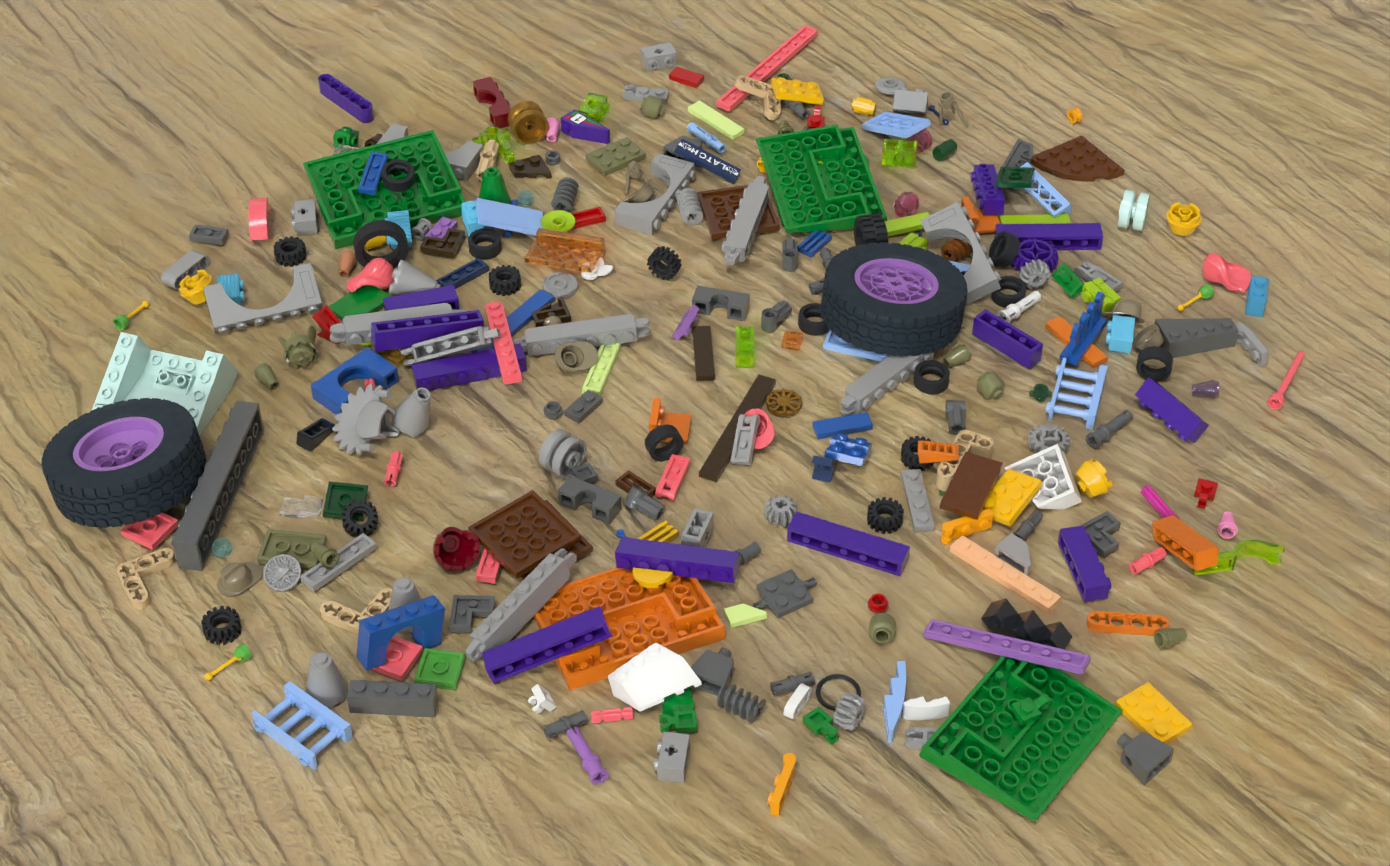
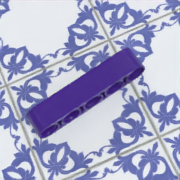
(346, 98)

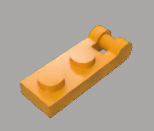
(966, 526)
(782, 784)

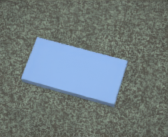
(896, 124)
(508, 216)
(836, 344)

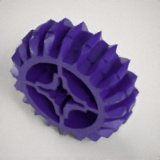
(1035, 250)

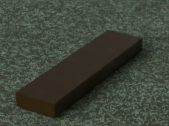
(703, 353)

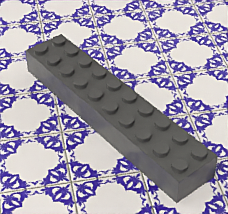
(218, 486)

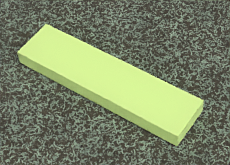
(716, 120)
(600, 371)

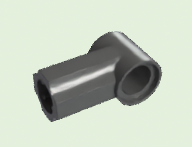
(789, 255)
(774, 315)
(956, 413)
(640, 501)

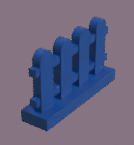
(1085, 332)

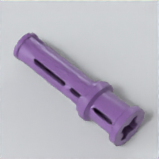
(590, 761)

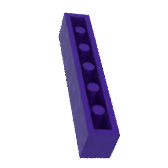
(1062, 235)
(409, 331)
(461, 369)
(848, 543)
(679, 559)
(546, 644)

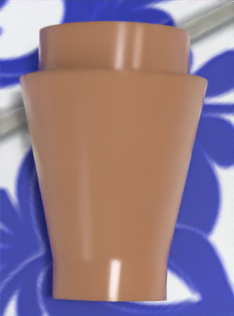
(346, 263)

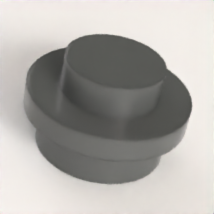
(553, 409)

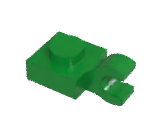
(1028, 711)
(820, 721)

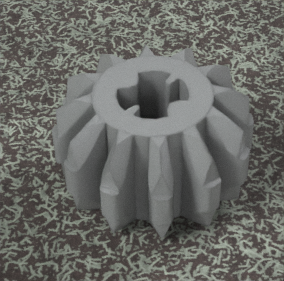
(1035, 274)
(780, 510)
(849, 711)

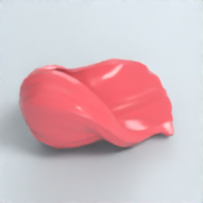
(376, 273)
(1231, 275)

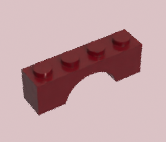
(488, 92)

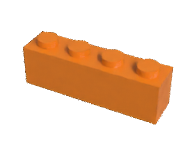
(1185, 543)

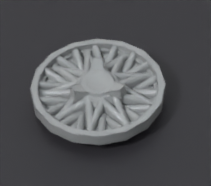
(889, 85)
(282, 573)

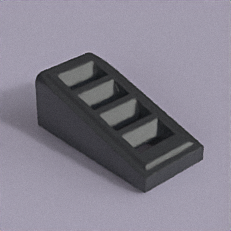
(313, 434)

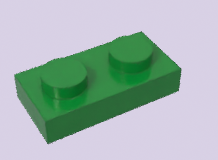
(1068, 280)

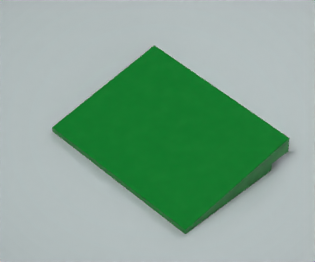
(818, 194)
(346, 210)
(1017, 762)

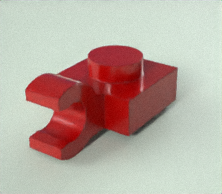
(816, 121)
(1205, 491)

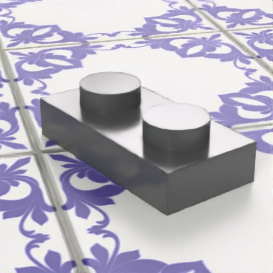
(208, 234)
(583, 406)

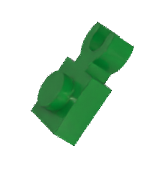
(682, 722)

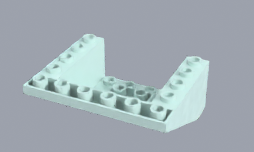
(147, 373)

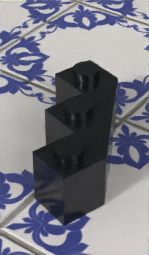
(1004, 620)

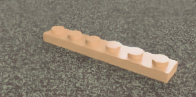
(1005, 574)

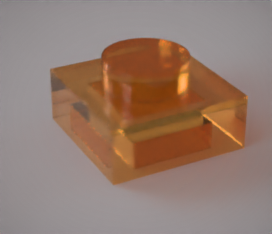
(792, 340)

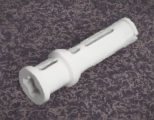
(1014, 311)

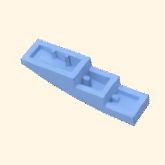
(894, 702)

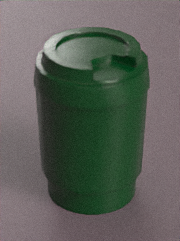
(944, 150)

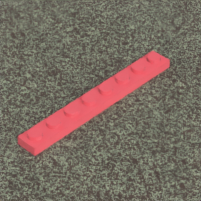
(503, 345)

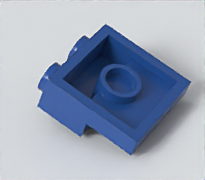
(848, 449)

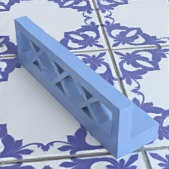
(1052, 195)

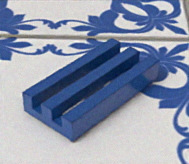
(811, 242)

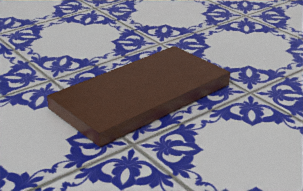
(971, 485)

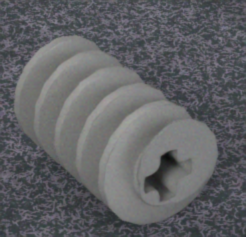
(689, 206)

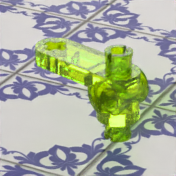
(500, 137)

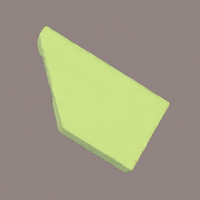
(743, 614)

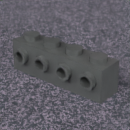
(392, 698)

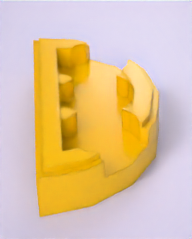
(651, 578)

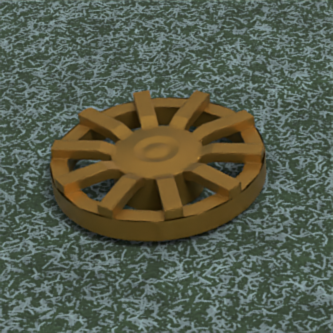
(783, 402)

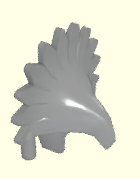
(364, 420)

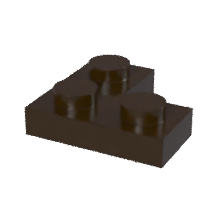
(444, 247)

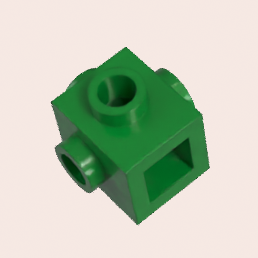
(346, 136)

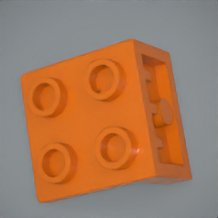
(982, 222)
(678, 420)

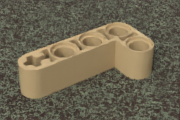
(968, 442)

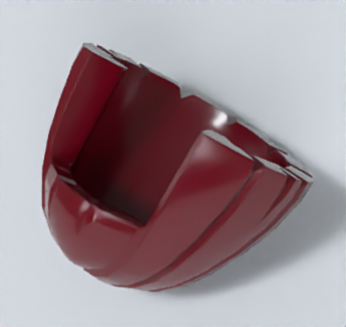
(456, 548)

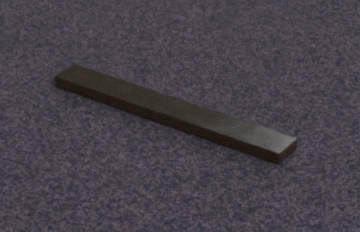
(723, 449)

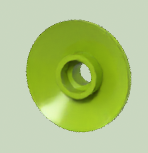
(558, 221)

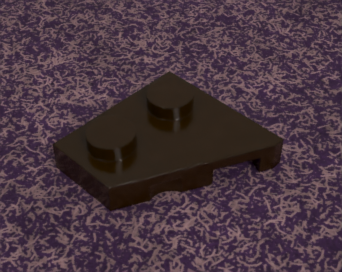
(530, 167)
(558, 309)

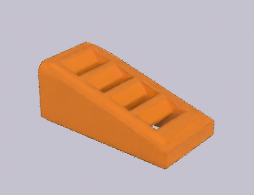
(937, 452)

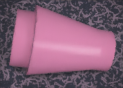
(553, 129)
(1227, 527)

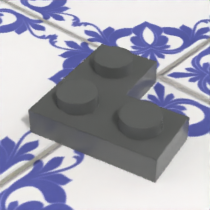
(1100, 530)
(469, 606)

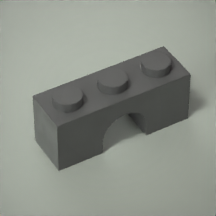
(709, 298)
(577, 492)

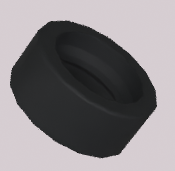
(398, 166)
(484, 235)
(1004, 248)
(1011, 283)
(810, 327)
(1156, 353)
(929, 386)
(659, 434)

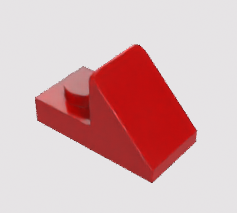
(325, 319)

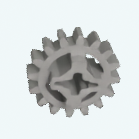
(1048, 437)

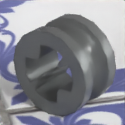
(552, 157)

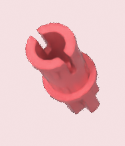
(393, 468)
(1147, 560)

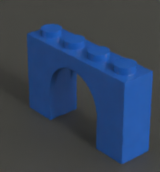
(364, 365)
(377, 630)

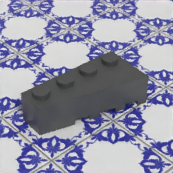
(1196, 335)

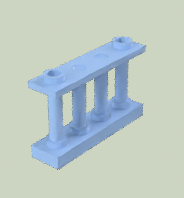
(1091, 402)
(308, 707)

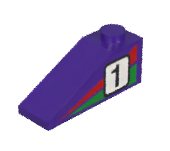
(584, 128)

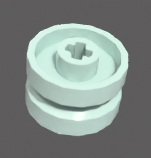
(1132, 209)

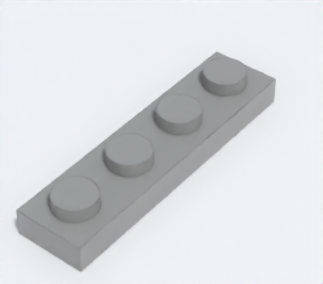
(917, 500)
(348, 556)

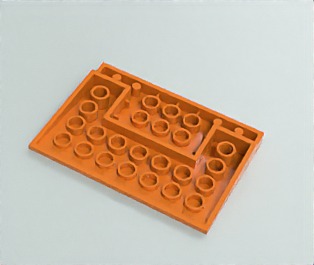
(673, 615)

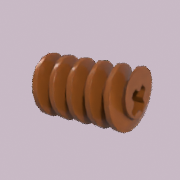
(956, 250)

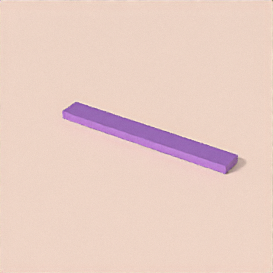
(1007, 646)

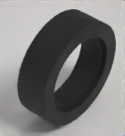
(380, 228)

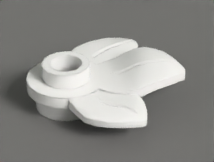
(599, 270)

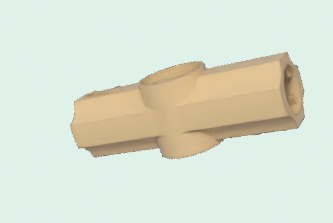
(487, 157)

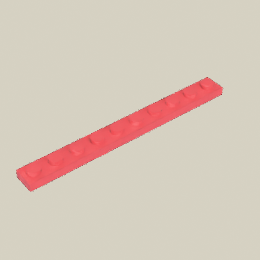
(769, 65)

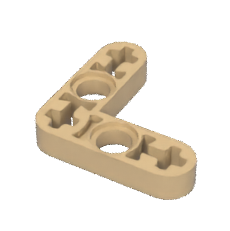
(762, 90)
(137, 572)
(341, 611)

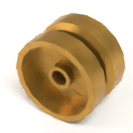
(528, 122)

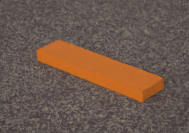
(1062, 330)

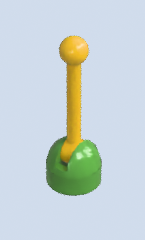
(1205, 292)
(122, 321)
(241, 654)

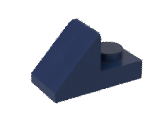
(823, 468)

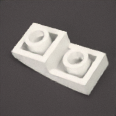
(920, 710)

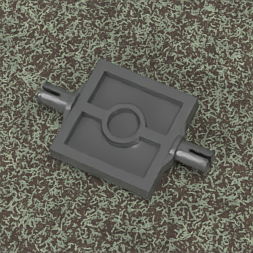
(784, 593)

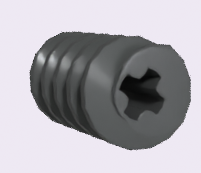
(565, 194)
(740, 704)

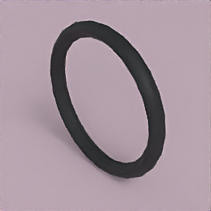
(834, 676)

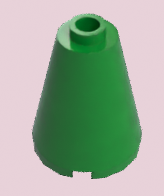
(494, 187)

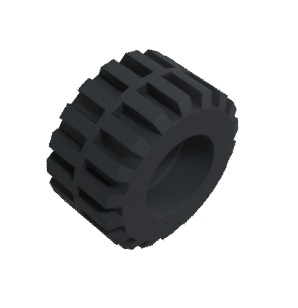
(870, 229)

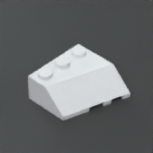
(1058, 484)
(652, 677)

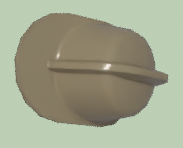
(644, 194)
(1126, 308)
(1149, 337)
(576, 356)
(238, 577)

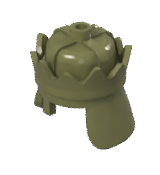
(300, 348)

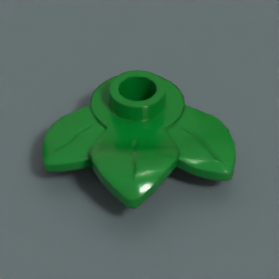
(678, 702)

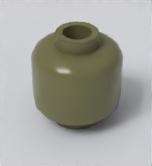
(652, 107)
(990, 385)
(882, 628)

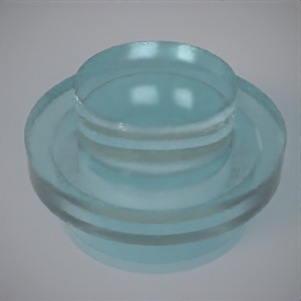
(525, 198)
(221, 547)

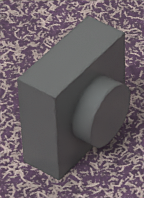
(586, 473)

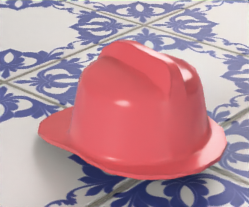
(765, 430)

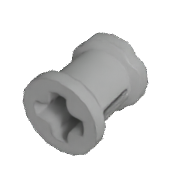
(421, 229)

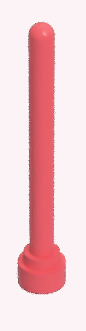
(1277, 399)

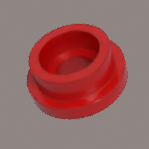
(878, 603)

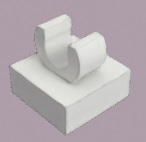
(542, 698)

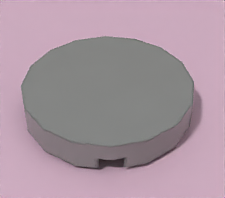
(560, 285)

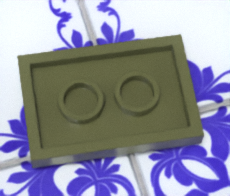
(615, 156)
(290, 543)

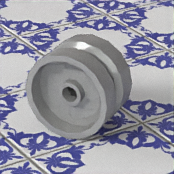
(562, 453)

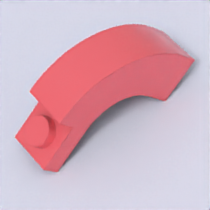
(258, 218)

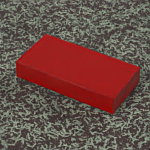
(686, 77)
(589, 217)

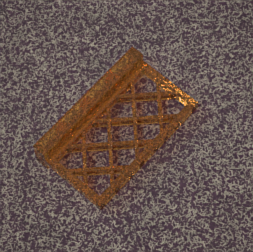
(565, 243)

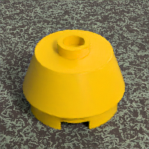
(1183, 218)
(193, 286)
(1092, 479)

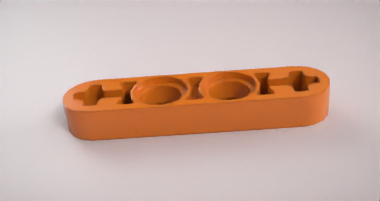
(1127, 623)

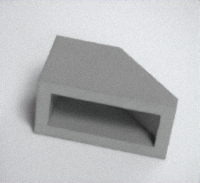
(1014, 552)

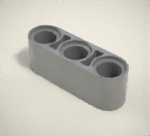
(185, 266)

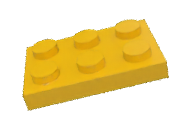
(797, 91)
(1011, 496)
(1153, 714)

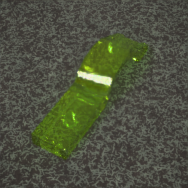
(1255, 548)

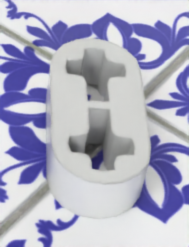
(797, 701)

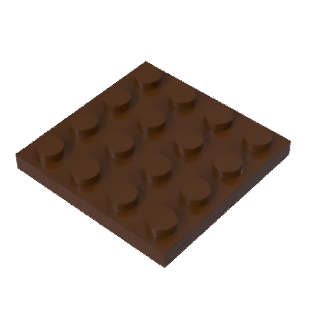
(720, 208)
(524, 533)

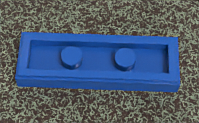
(373, 173)
(842, 425)

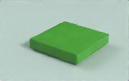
(440, 668)

